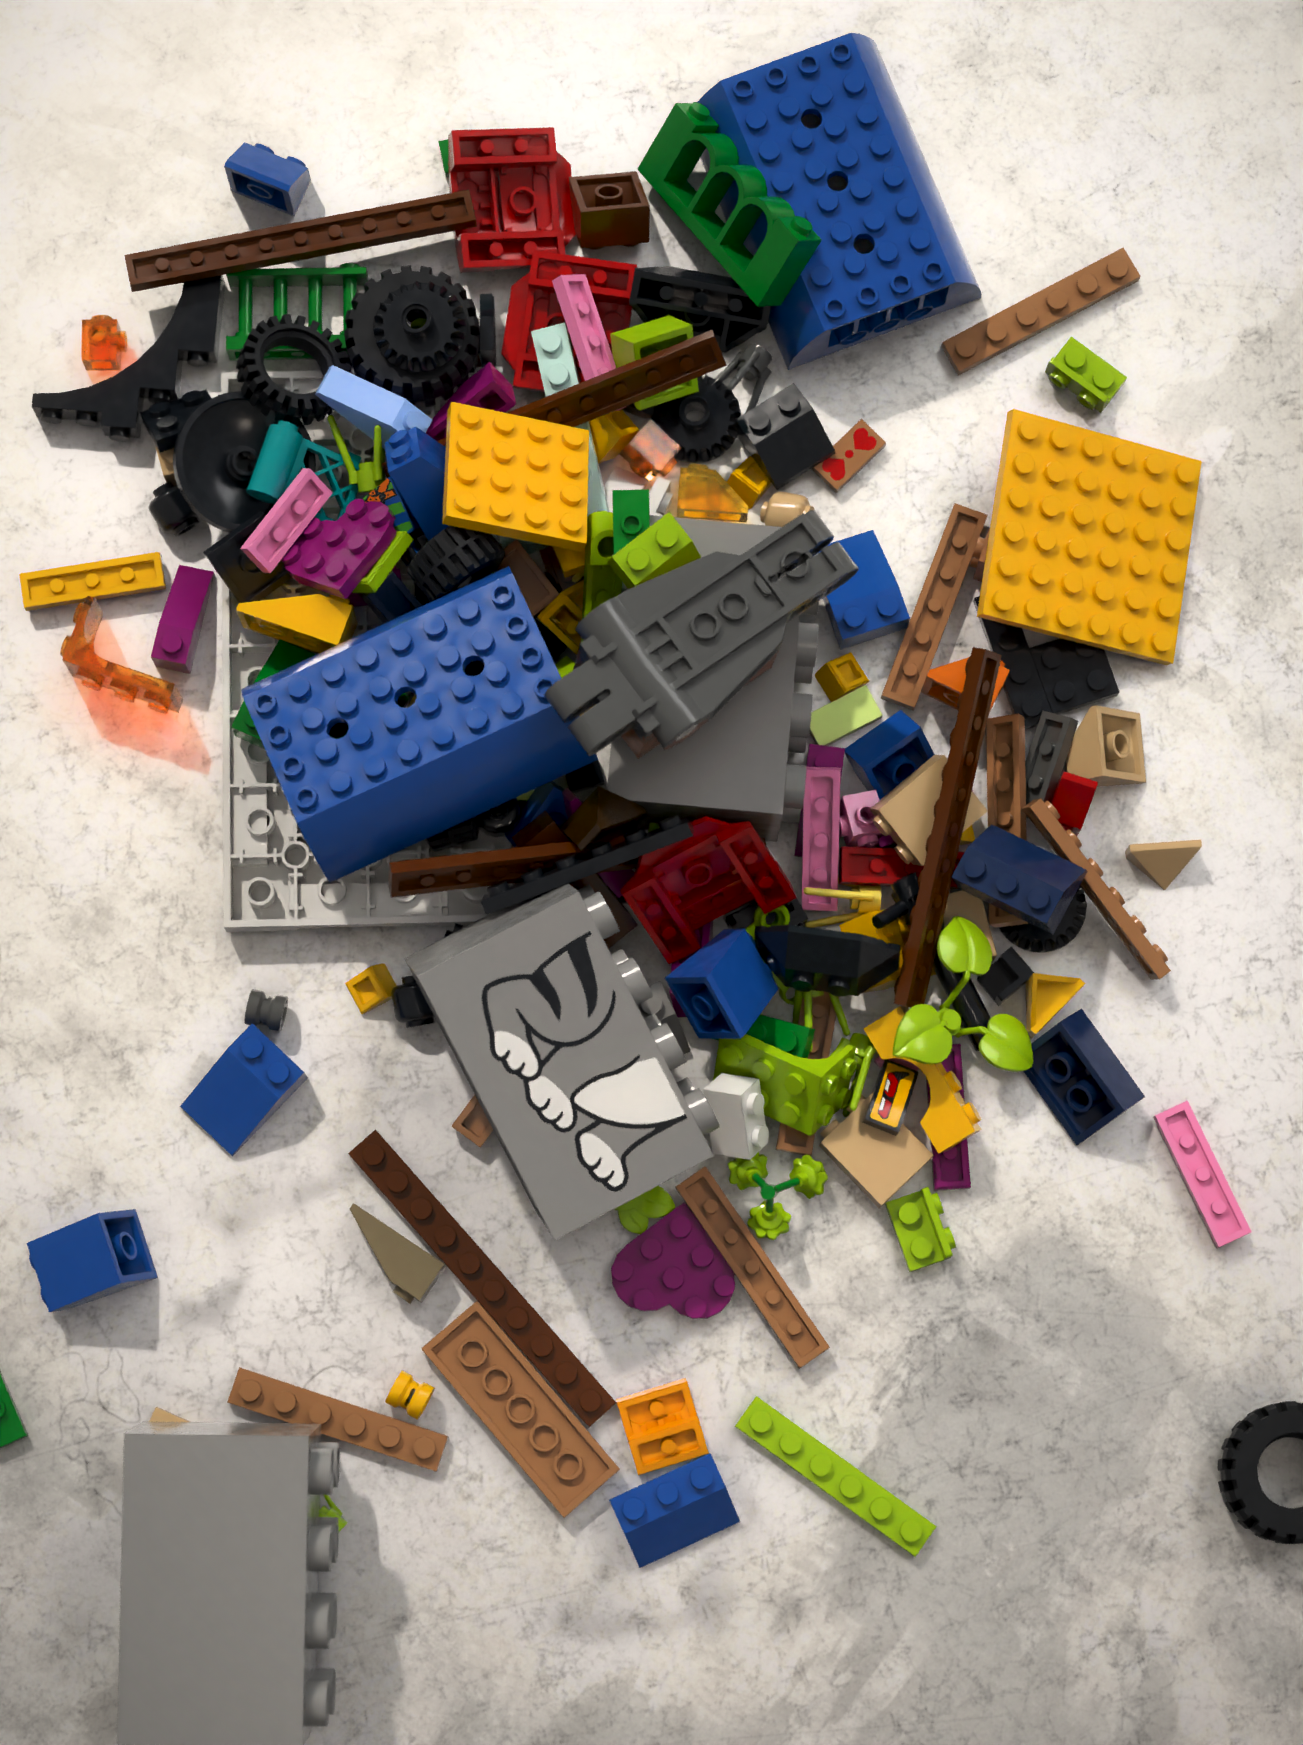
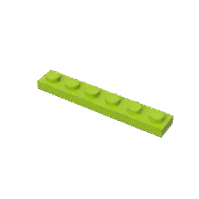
(835, 1476)

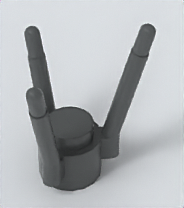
(749, 364)

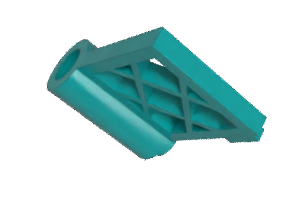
(282, 461)

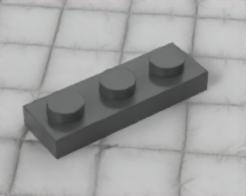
(1048, 755)

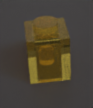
(708, 496)

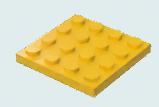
(516, 477)

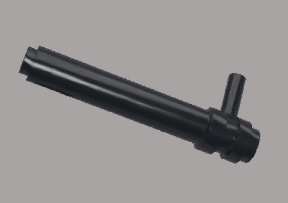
(968, 1002)

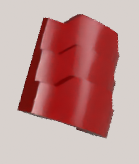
(516, 196)
(535, 306)
(702, 880)

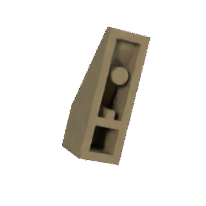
(403, 1262)

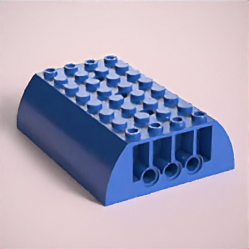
(887, 199)
(421, 765)

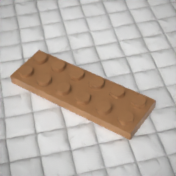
(520, 1409)

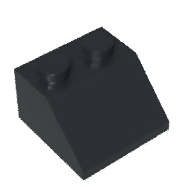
(784, 436)

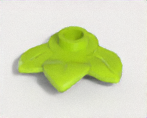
(651, 1204)

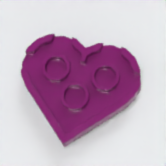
(341, 552)
(674, 1267)

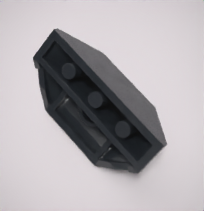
(700, 300)
(826, 958)

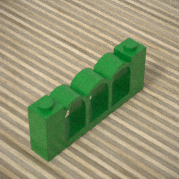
(788, 239)

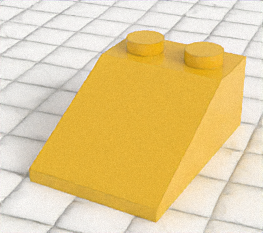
(303, 621)

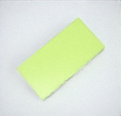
(844, 716)

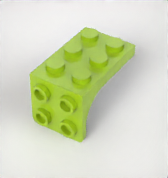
(794, 1088)

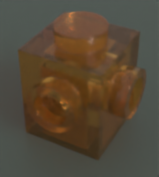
(102, 343)
(651, 452)

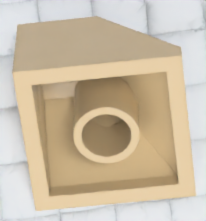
(1108, 748)

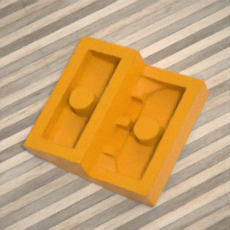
(662, 1426)

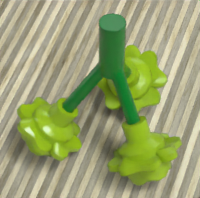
(770, 1218)

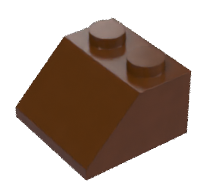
(609, 210)

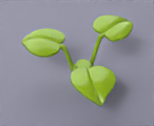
(928, 1033)

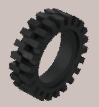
(265, 390)

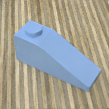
(369, 405)

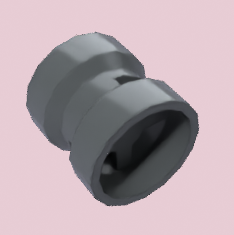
(270, 1010)

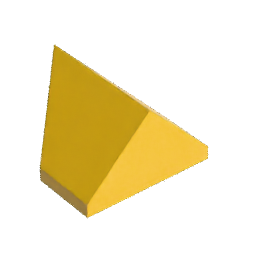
(564, 615)
(1046, 997)

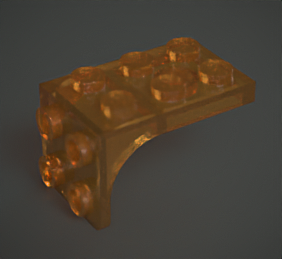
(97, 672)

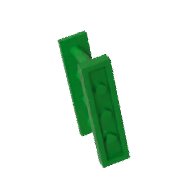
(347, 275)

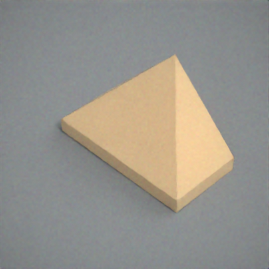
(1163, 859)

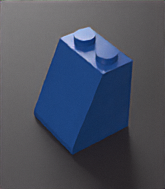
(418, 472)
(723, 986)
(91, 1259)

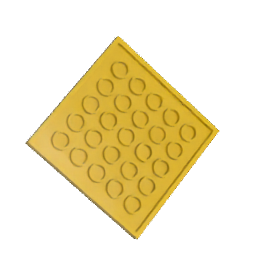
(1089, 538)

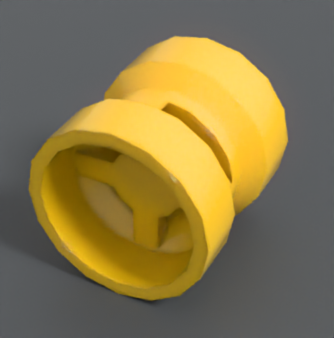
(402, 1391)

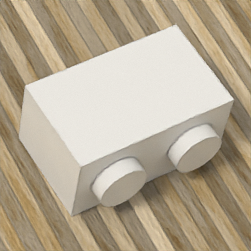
(740, 1115)

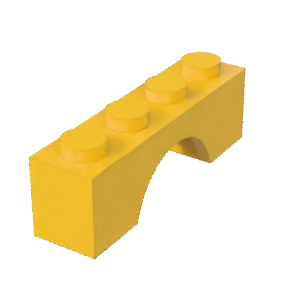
(948, 1116)

